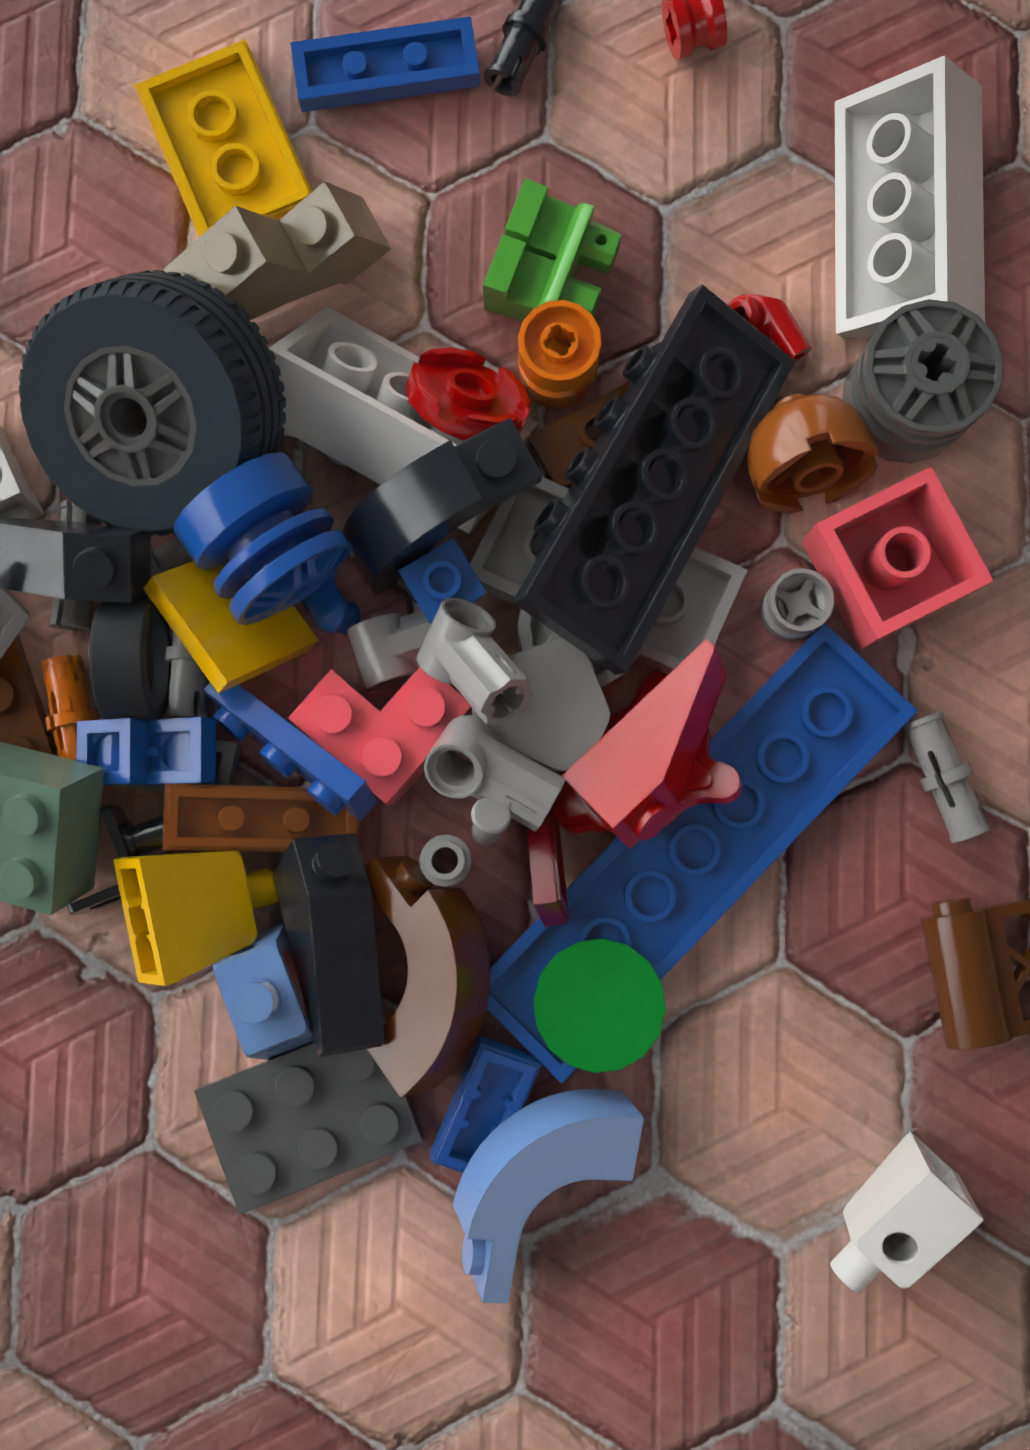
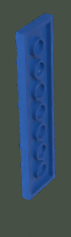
(794, 754)

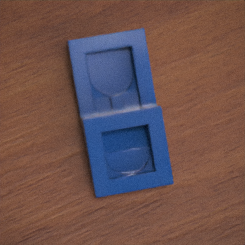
(150, 750)

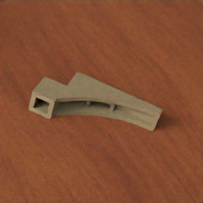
(277, 261)

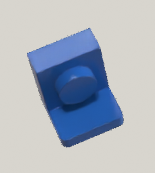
(440, 576)

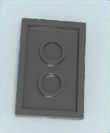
(303, 1122)

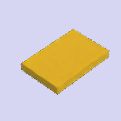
(223, 137)

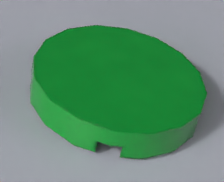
(599, 1005)

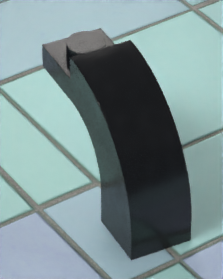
(436, 497)

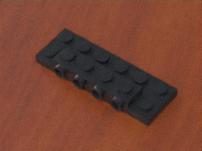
(651, 480)

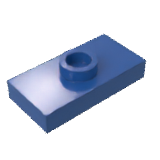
(488, 1093)

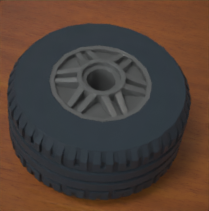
(147, 396)

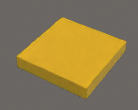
(214, 639)

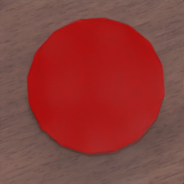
(462, 395)

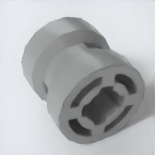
(804, 594)

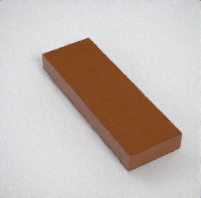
(245, 818)

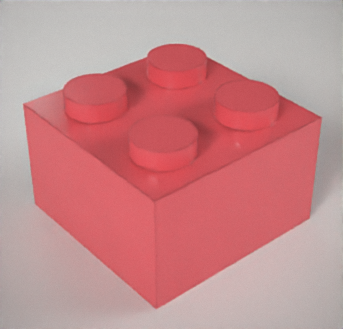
(896, 558)

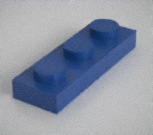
(385, 64)
(290, 750)

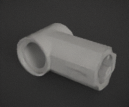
(388, 648)
(465, 655)
(493, 773)

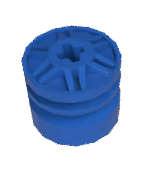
(263, 539)

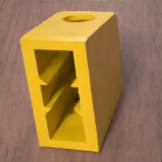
(189, 910)

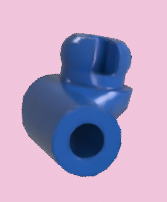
(329, 608)

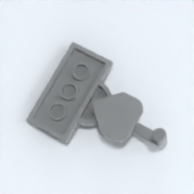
(568, 700)

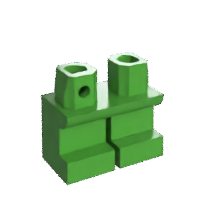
(542, 254)

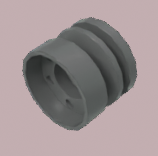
(889, 386)

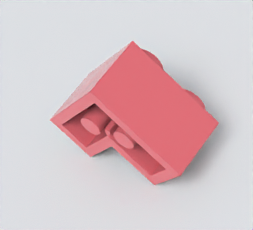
(382, 745)

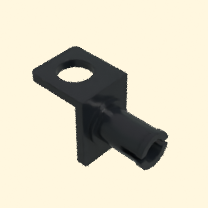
(129, 841)

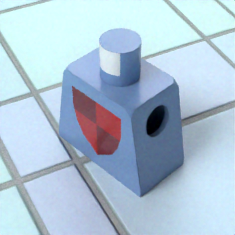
(264, 996)

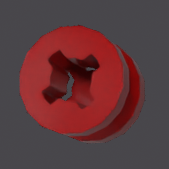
(694, 25)

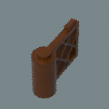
(975, 972)

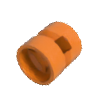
(558, 353)

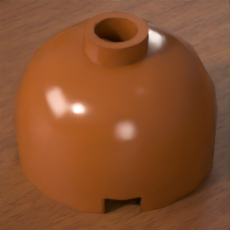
(810, 449)

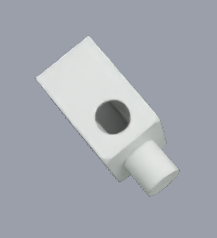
(905, 1218)

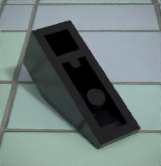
(74, 559)
(332, 941)

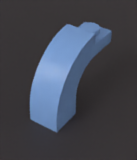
(526, 1159)

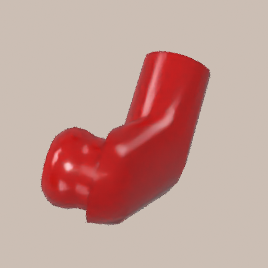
(774, 321)

